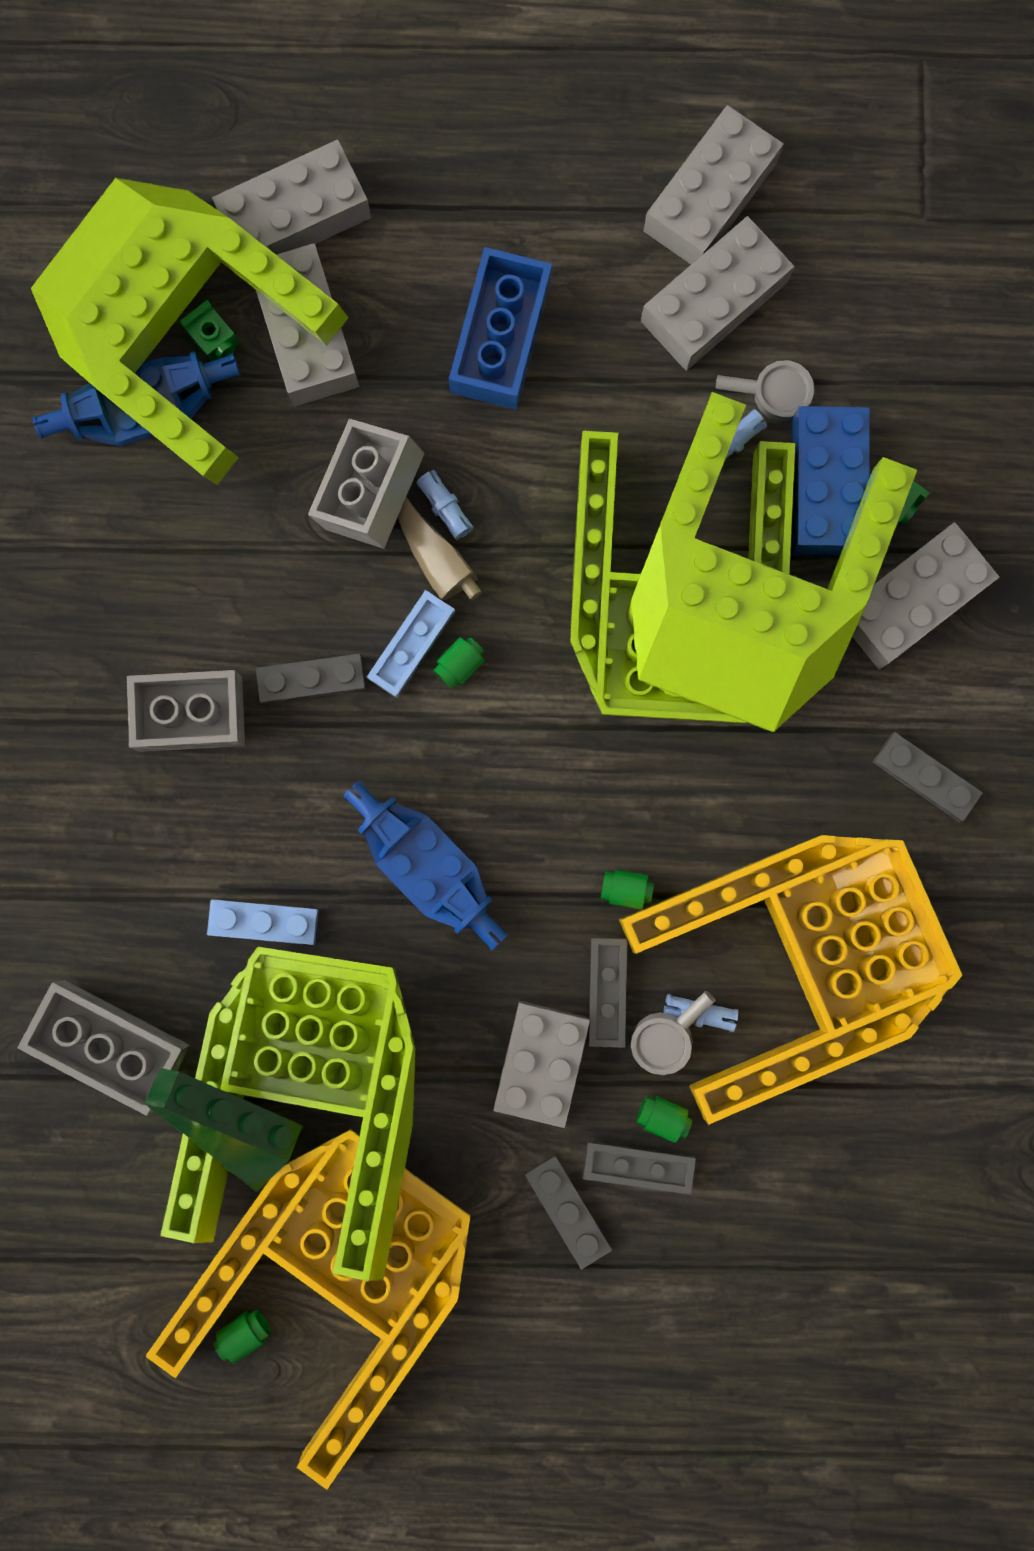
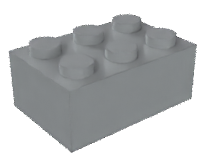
(366, 483)
(185, 710)
(541, 1064)

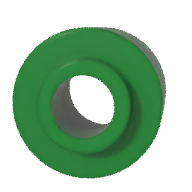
(459, 662)
(627, 889)
(664, 1118)
(241, 1336)

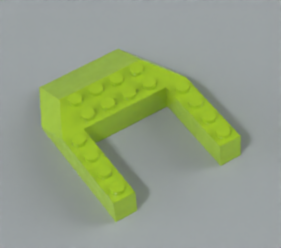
(131, 278)
(602, 599)
(739, 629)
(321, 1040)

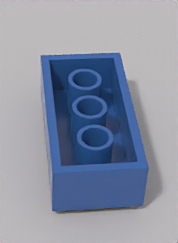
(500, 328)
(828, 476)

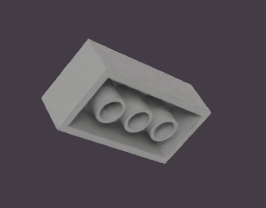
(712, 186)
(298, 201)
(716, 293)
(307, 364)
(921, 595)
(100, 1044)

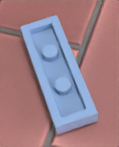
(411, 644)
(262, 922)

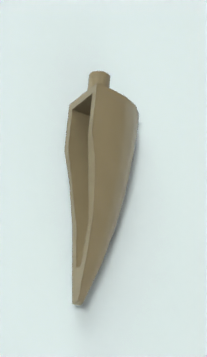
(437, 558)

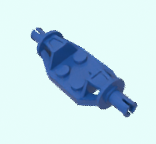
(165, 375)
(425, 865)

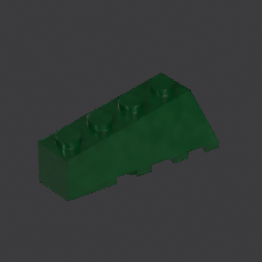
(232, 1130)

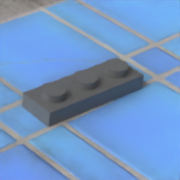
(310, 678)
(927, 777)
(607, 992)
(639, 1167)
(568, 1211)

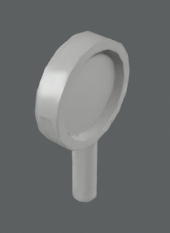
(777, 390)
(663, 1041)

